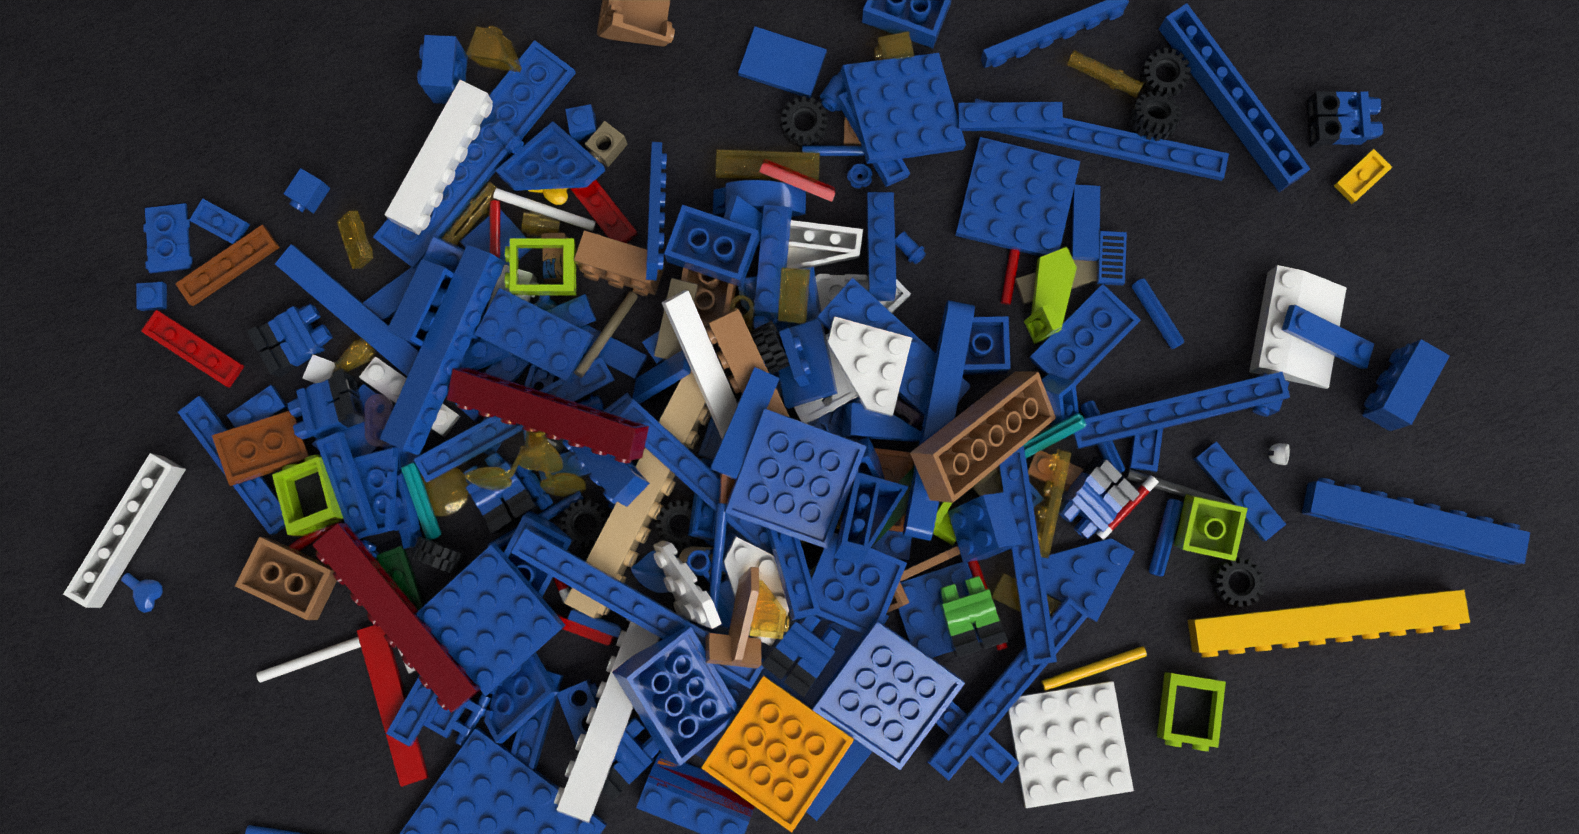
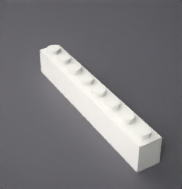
(604, 733)

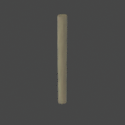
(605, 335)

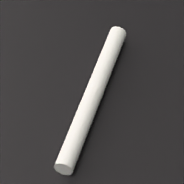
(544, 209)
(308, 659)

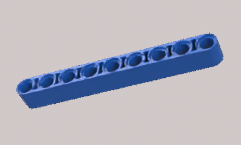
(940, 408)

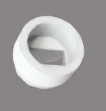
(1281, 453)

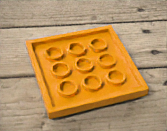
(777, 753)

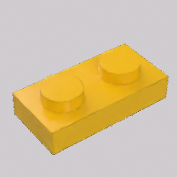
(1362, 176)

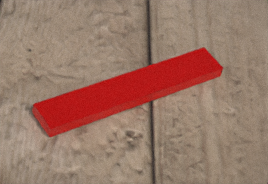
(390, 697)

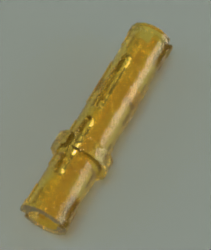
(1110, 76)
(487, 192)

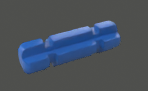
(533, 485)

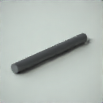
(1171, 487)

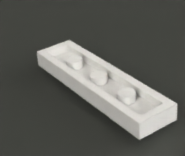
(390, 384)

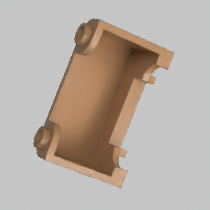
(636, 21)

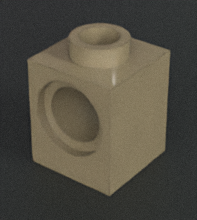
(603, 134)

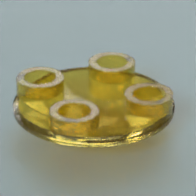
(447, 492)

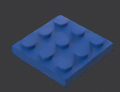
(854, 592)
(923, 615)

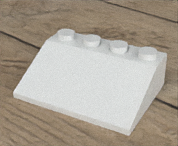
(1280, 351)

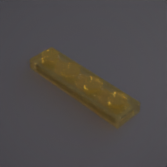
(748, 163)
(1053, 490)

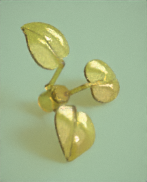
(535, 455)

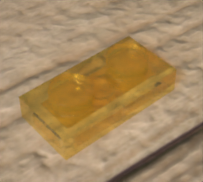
(355, 239)
(794, 295)

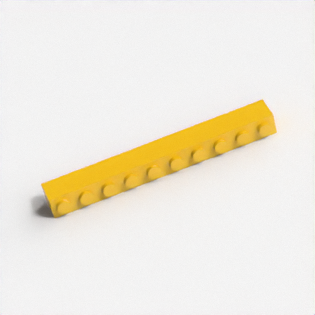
(1328, 621)

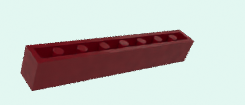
(548, 414)
(395, 615)

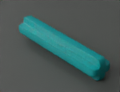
(1054, 434)
(421, 501)

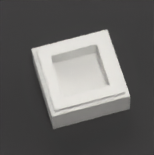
(319, 369)

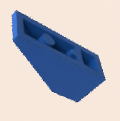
(865, 423)

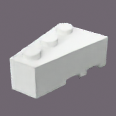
(821, 244)

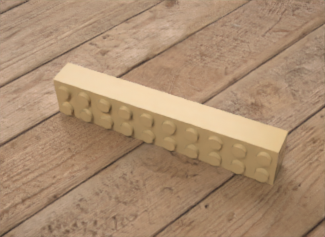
(629, 525)

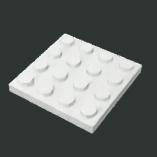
(1069, 745)

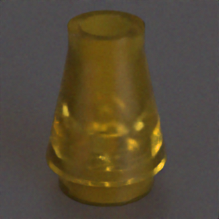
(537, 224)
(355, 355)

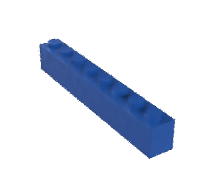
(1234, 98)
(442, 350)
(1415, 522)

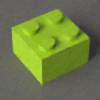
(1210, 527)

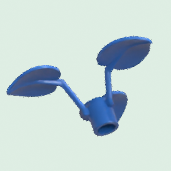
(653, 576)

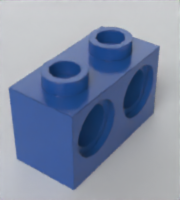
(577, 713)

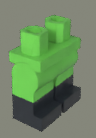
(971, 609)

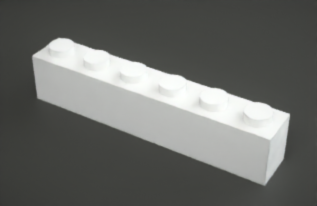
(439, 158)
(124, 531)

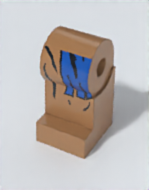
(553, 261)

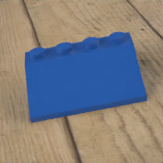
(677, 694)

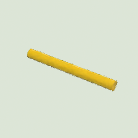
(1094, 668)

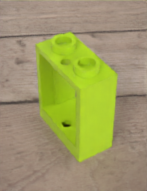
(569, 266)
(289, 501)
(1167, 709)

